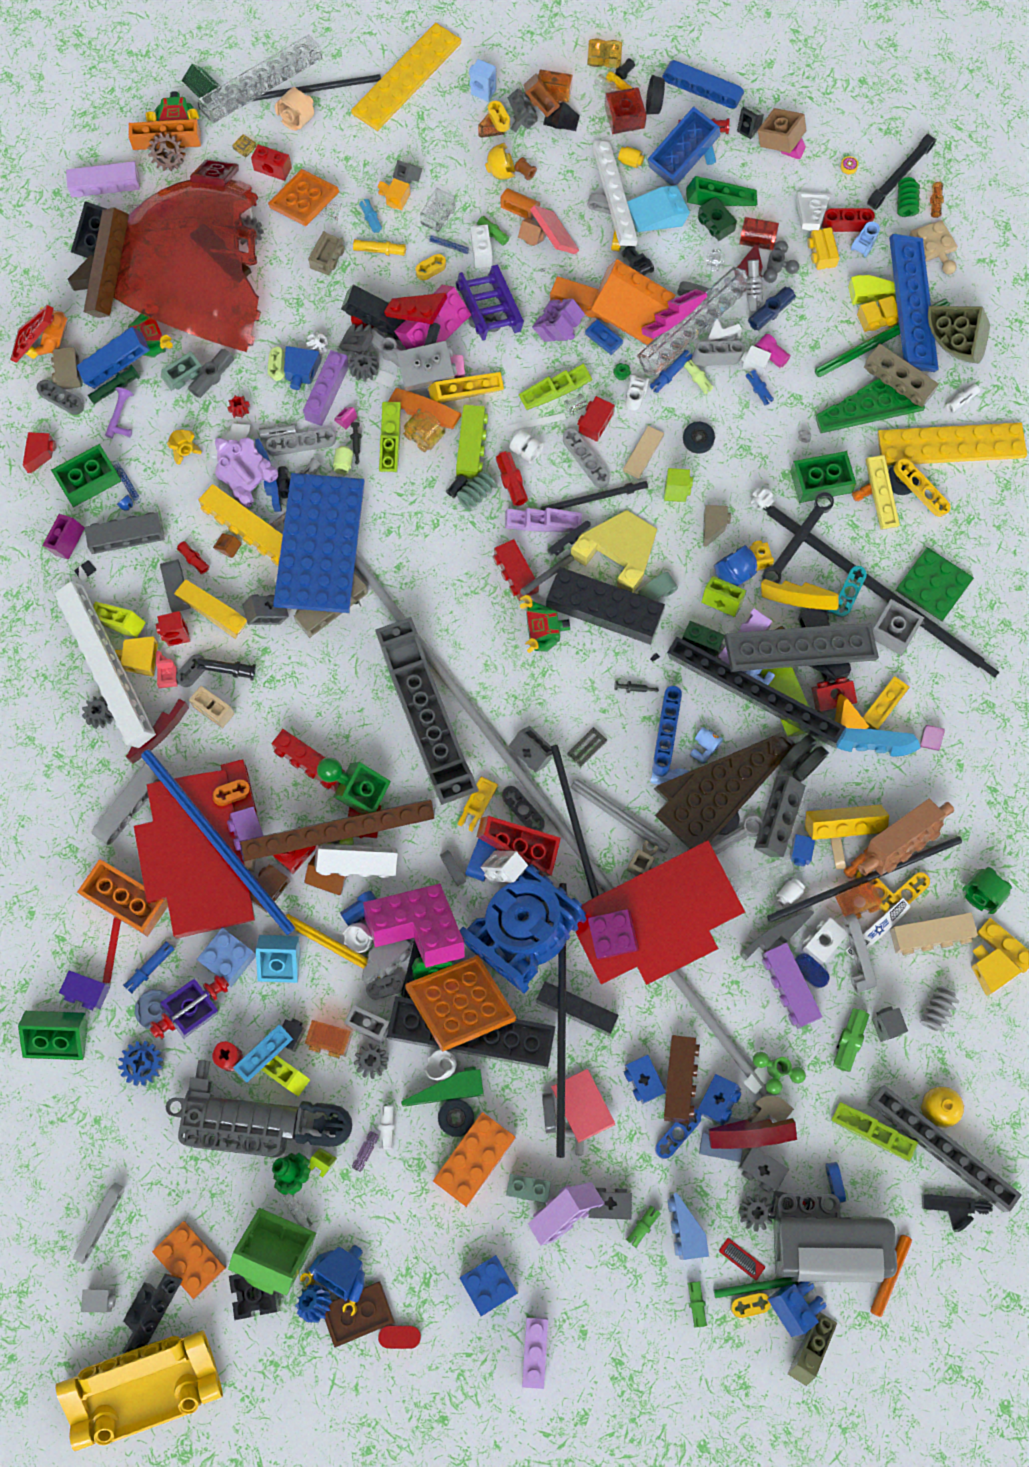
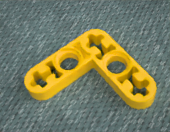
(896, 897)

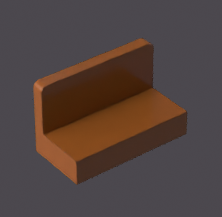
(332, 883)

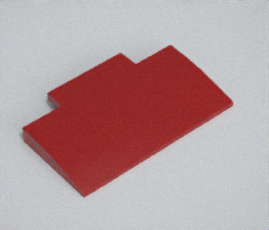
(185, 866)
(670, 914)

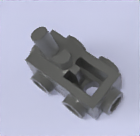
(522, 109)

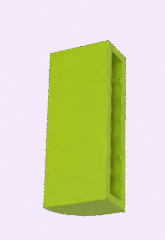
(787, 683)

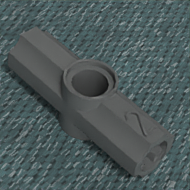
(204, 379)

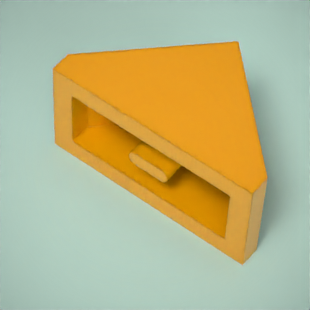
(848, 715)

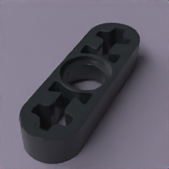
(510, 802)

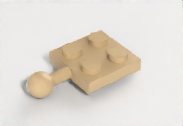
(937, 243)

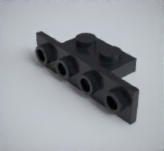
(148, 1310)

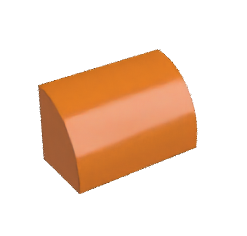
(518, 203)

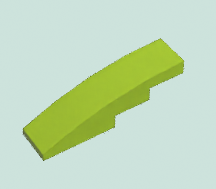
(555, 387)
(874, 1132)

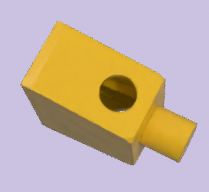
(139, 655)
(993, 969)

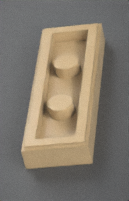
(643, 452)

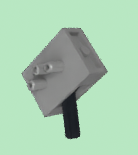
(427, 363)

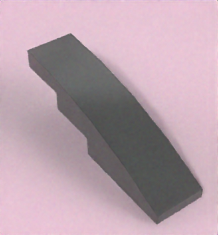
(782, 931)

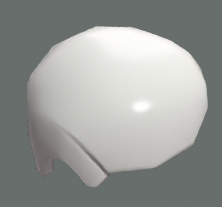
(358, 937)
(441, 1065)

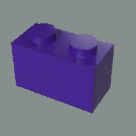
(84, 989)

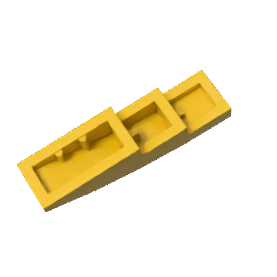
(801, 596)

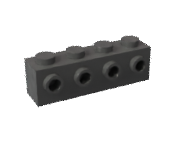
(124, 533)

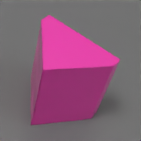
(346, 417)

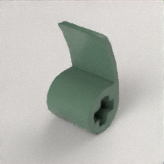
(659, 586)

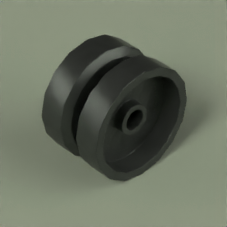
(806, 760)

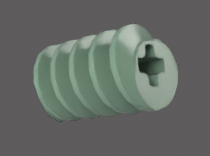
(476, 489)

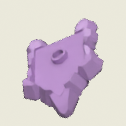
(242, 468)

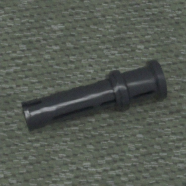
(236, 669)

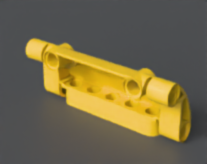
(139, 1390)

